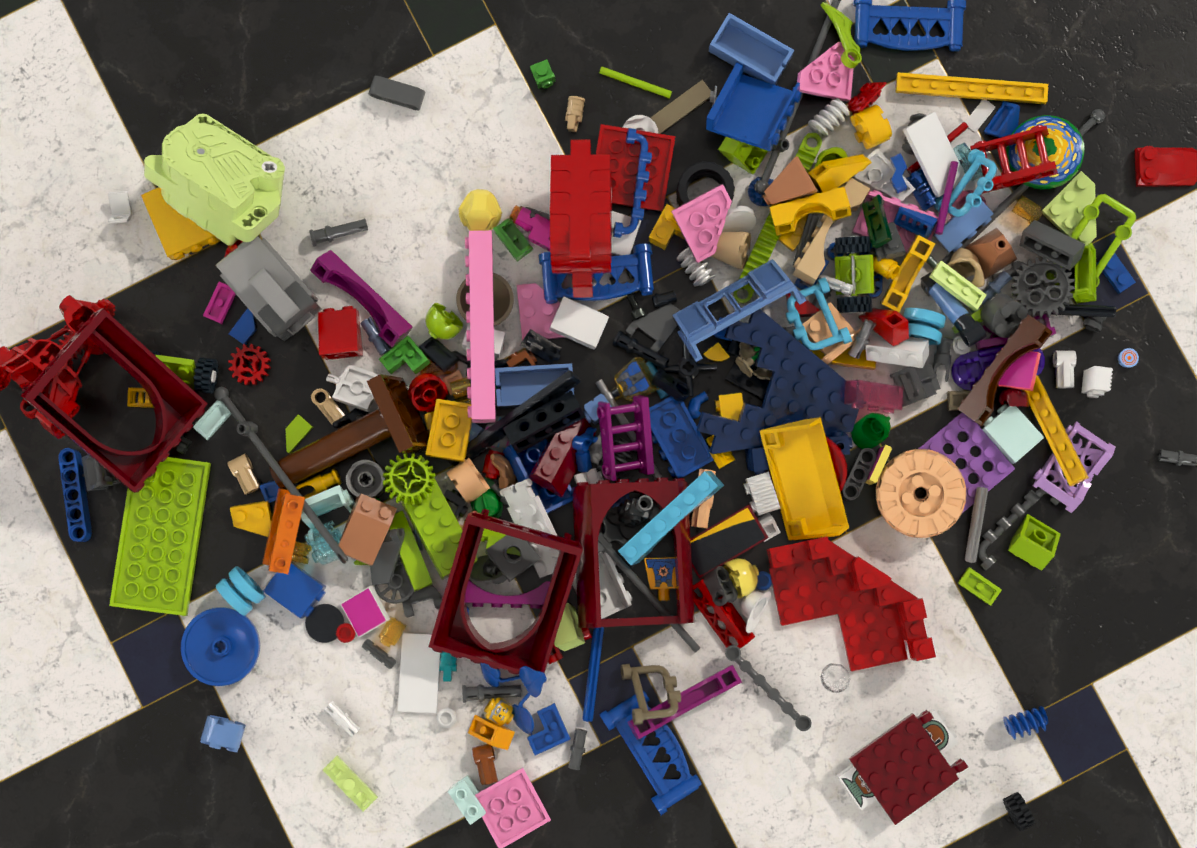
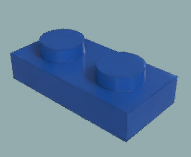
(1117, 274)

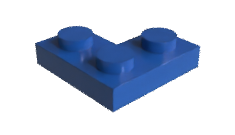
(553, 733)

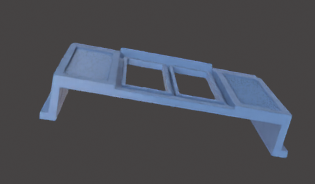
(698, 323)

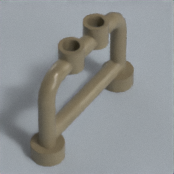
(669, 682)

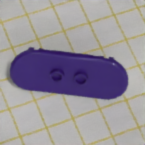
(970, 366)

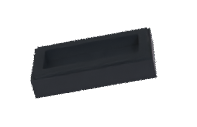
(438, 354)

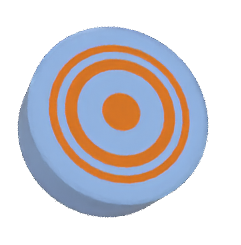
(1128, 358)

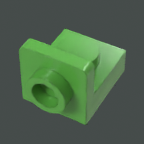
(543, 74)

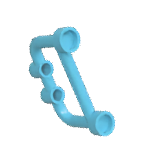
(985, 183)
(800, 332)

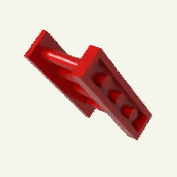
(1026, 173)

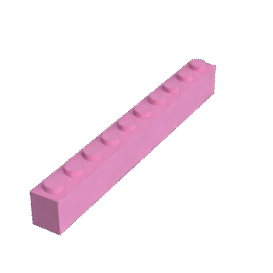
(481, 327)

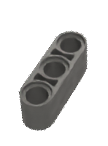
(396, 93)
(864, 467)

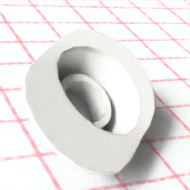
(753, 606)

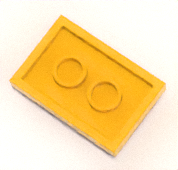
(449, 431)

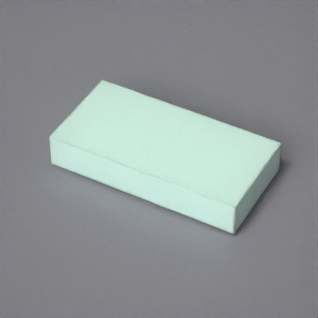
(212, 420)

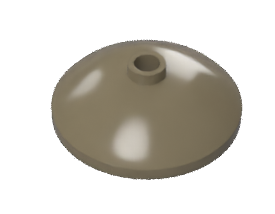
(502, 298)

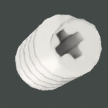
(829, 117)
(697, 269)

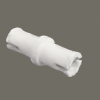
(342, 719)

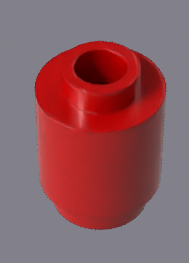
(488, 468)

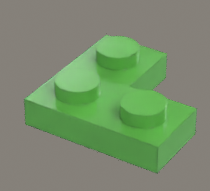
(404, 352)

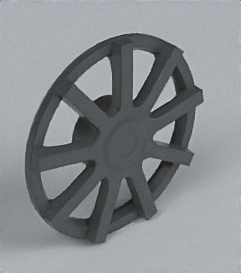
(396, 584)

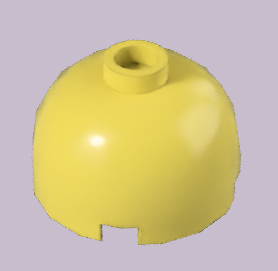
(743, 576)

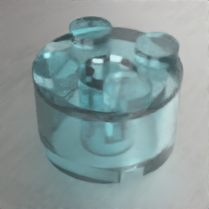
(321, 550)

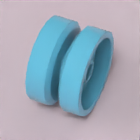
(925, 324)
(240, 591)

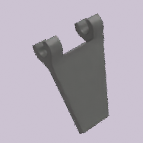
(656, 325)
(387, 557)
(423, 594)

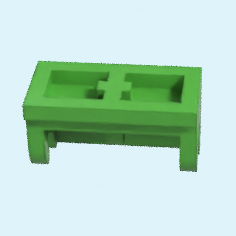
(513, 239)

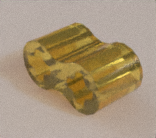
(459, 390)

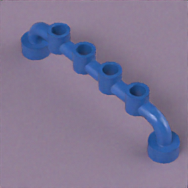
(641, 177)

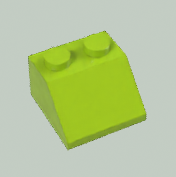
(1034, 542)

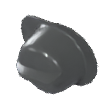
(486, 570)

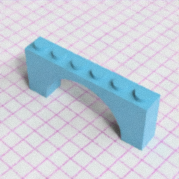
(695, 494)

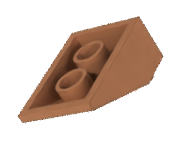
(366, 529)

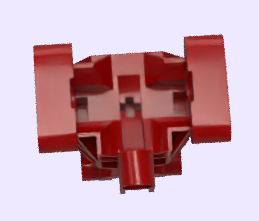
(28, 360)

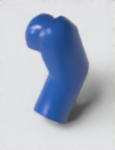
(694, 404)

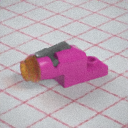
(534, 221)

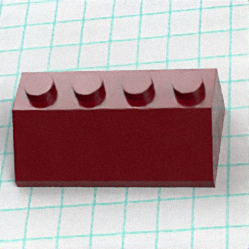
(558, 459)

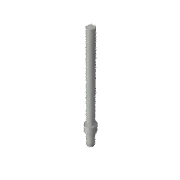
(622, 419)

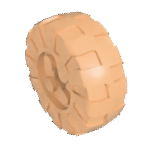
(925, 515)

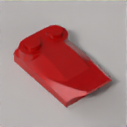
(1165, 166)

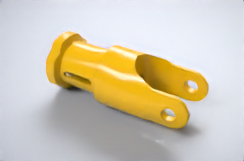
(321, 483)

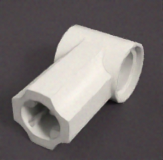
(1064, 363)

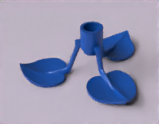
(532, 680)

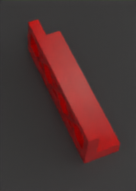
(727, 614)

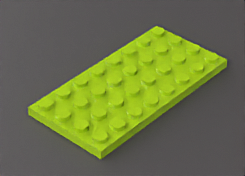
(161, 539)

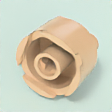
(468, 480)

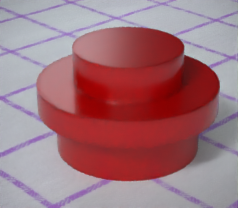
(345, 633)

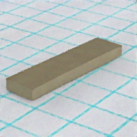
(681, 106)

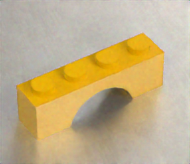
(831, 203)
(910, 267)

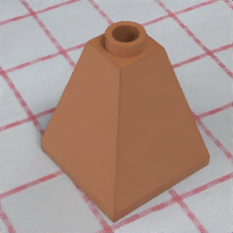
(790, 184)
(992, 252)

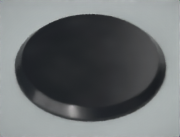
(324, 622)

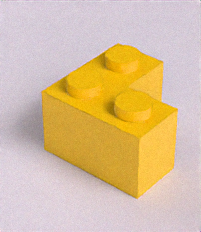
(665, 228)

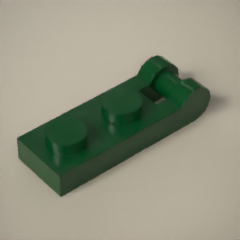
(876, 221)

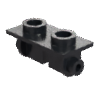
(541, 346)

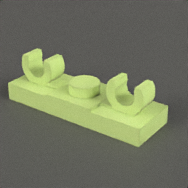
(957, 285)
(350, 783)

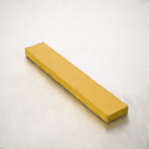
(1056, 434)

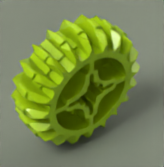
(411, 462)

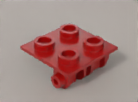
(869, 93)

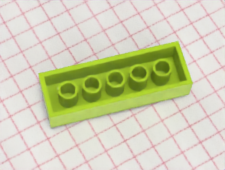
(433, 523)

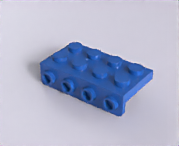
(678, 438)

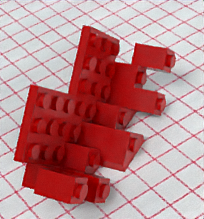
(873, 612)

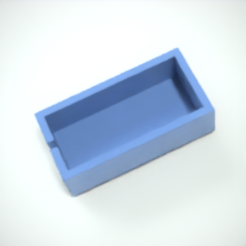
(758, 52)
(523, 382)

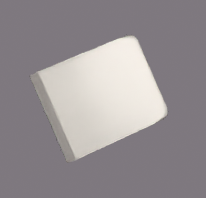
(769, 525)

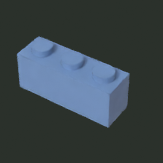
(963, 227)

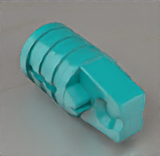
(447, 665)

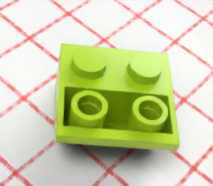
(742, 154)

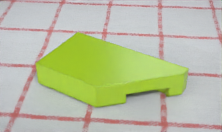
(296, 432)

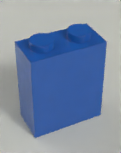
(296, 590)

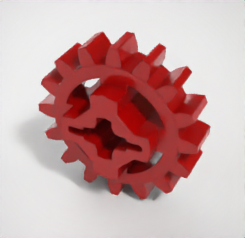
(243, 368)

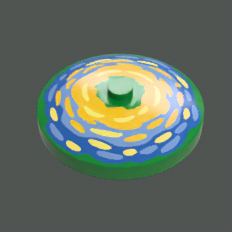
(1062, 145)

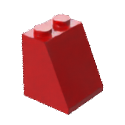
(339, 333)

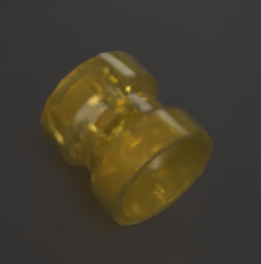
(300, 552)

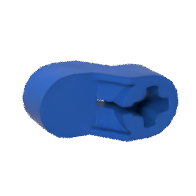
(897, 180)

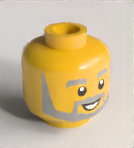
(499, 711)

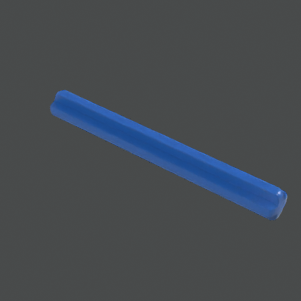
(593, 671)

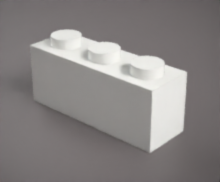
(910, 352)

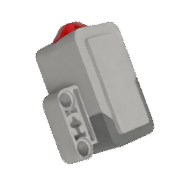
(268, 287)

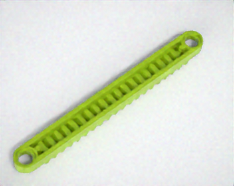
(767, 238)

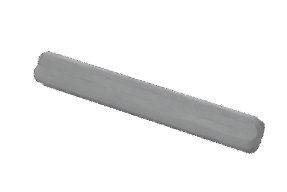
(976, 524)

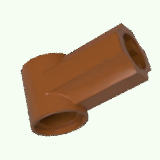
(484, 759)

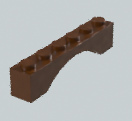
(980, 401)

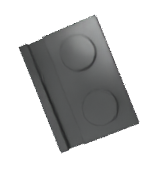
(893, 248)

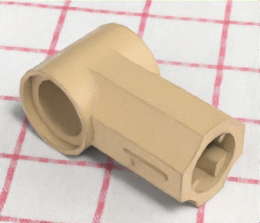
(328, 407)
(242, 469)

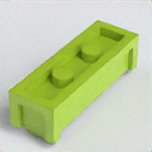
(1086, 276)

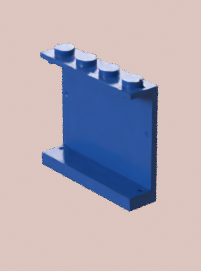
(752, 110)

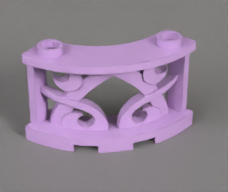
(1073, 495)

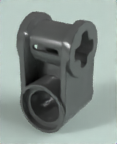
(719, 585)

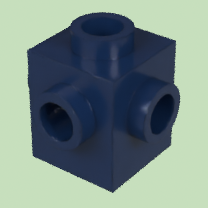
(840, 437)

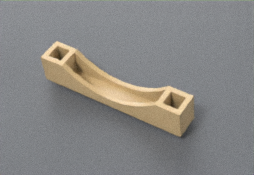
(813, 260)

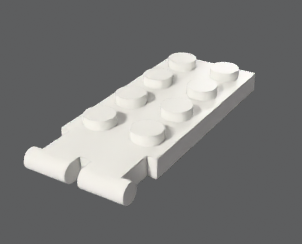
(529, 512)

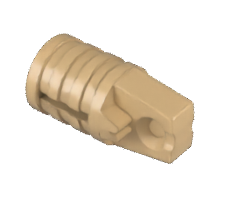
(574, 112)

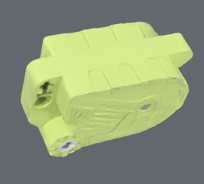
(218, 179)

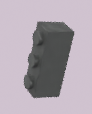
(1052, 245)

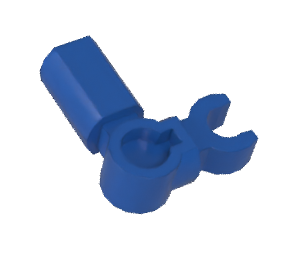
(582, 444)

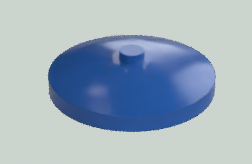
(220, 646)

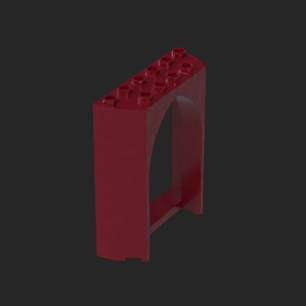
(171, 398)
(589, 509)
(533, 647)

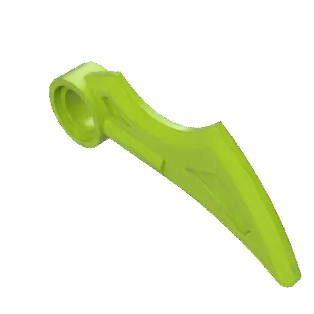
(843, 28)

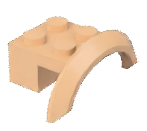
(818, 330)

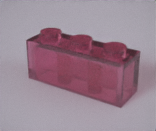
(873, 396)

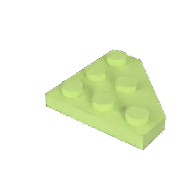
(1067, 208)

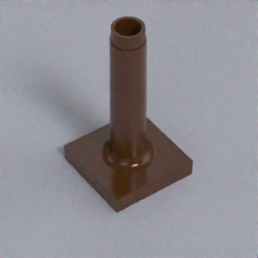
(394, 418)

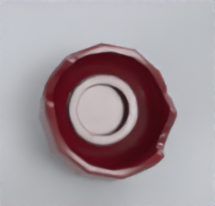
(1014, 397)

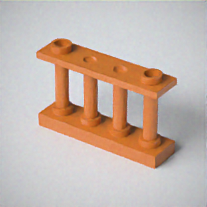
(283, 531)

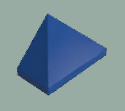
(1004, 120)

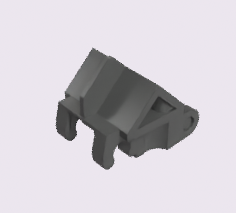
(923, 382)
(96, 475)

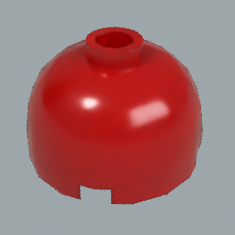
(425, 390)

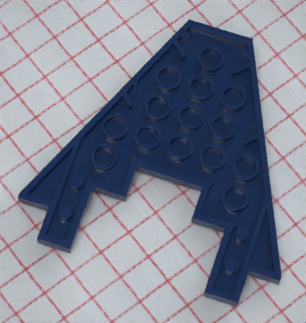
(797, 389)

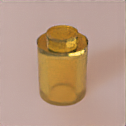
(1027, 209)
(391, 632)

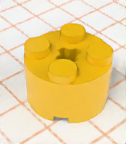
(871, 127)

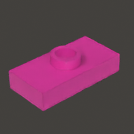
(219, 303)

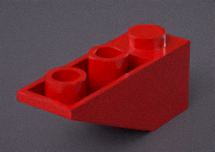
(889, 325)

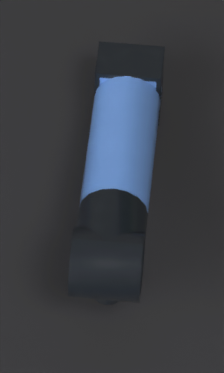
(969, 329)

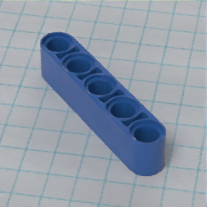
(81, 502)

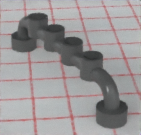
(1004, 523)
(802, 722)

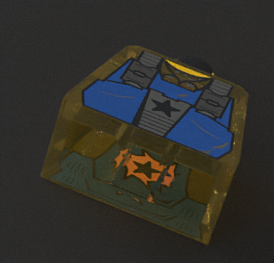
(633, 380)

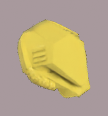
(480, 211)

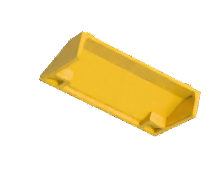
(804, 479)

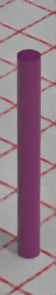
(946, 198)

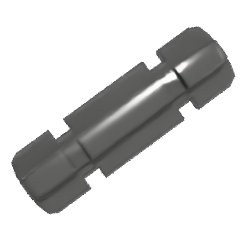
(379, 654)

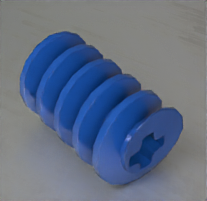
(1026, 722)

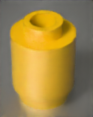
(886, 267)

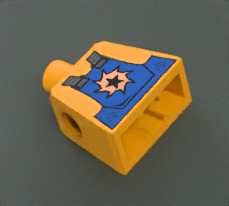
(661, 575)

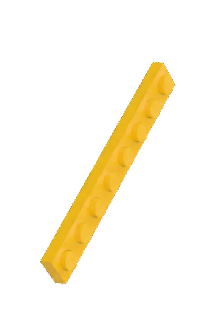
(971, 88)

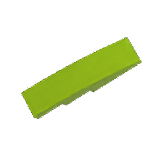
(411, 555)

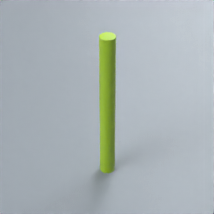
(635, 82)

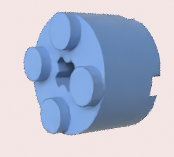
(222, 732)

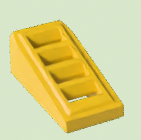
(131, 402)

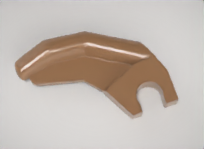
(506, 472)

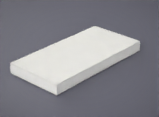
(933, 152)
(418, 675)

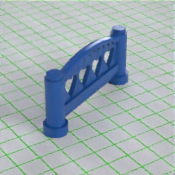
(948, 18)
(637, 264)
(668, 790)

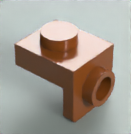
(517, 359)

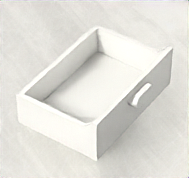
(579, 323)

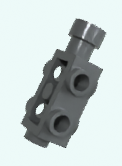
(632, 513)

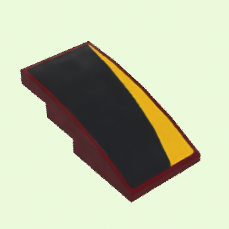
(726, 540)

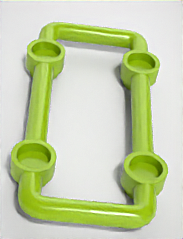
(1122, 232)

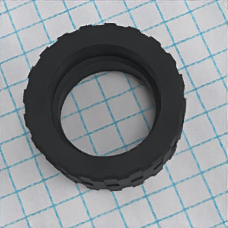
(703, 169)

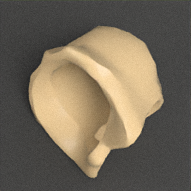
(967, 265)

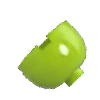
(442, 323)

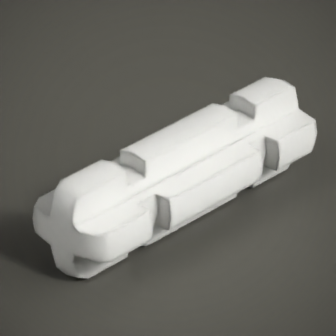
(838, 285)

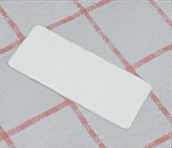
(979, 115)

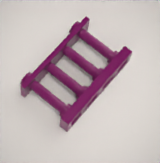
(643, 441)

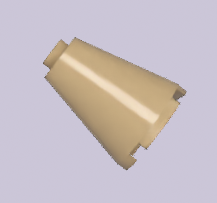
(733, 248)

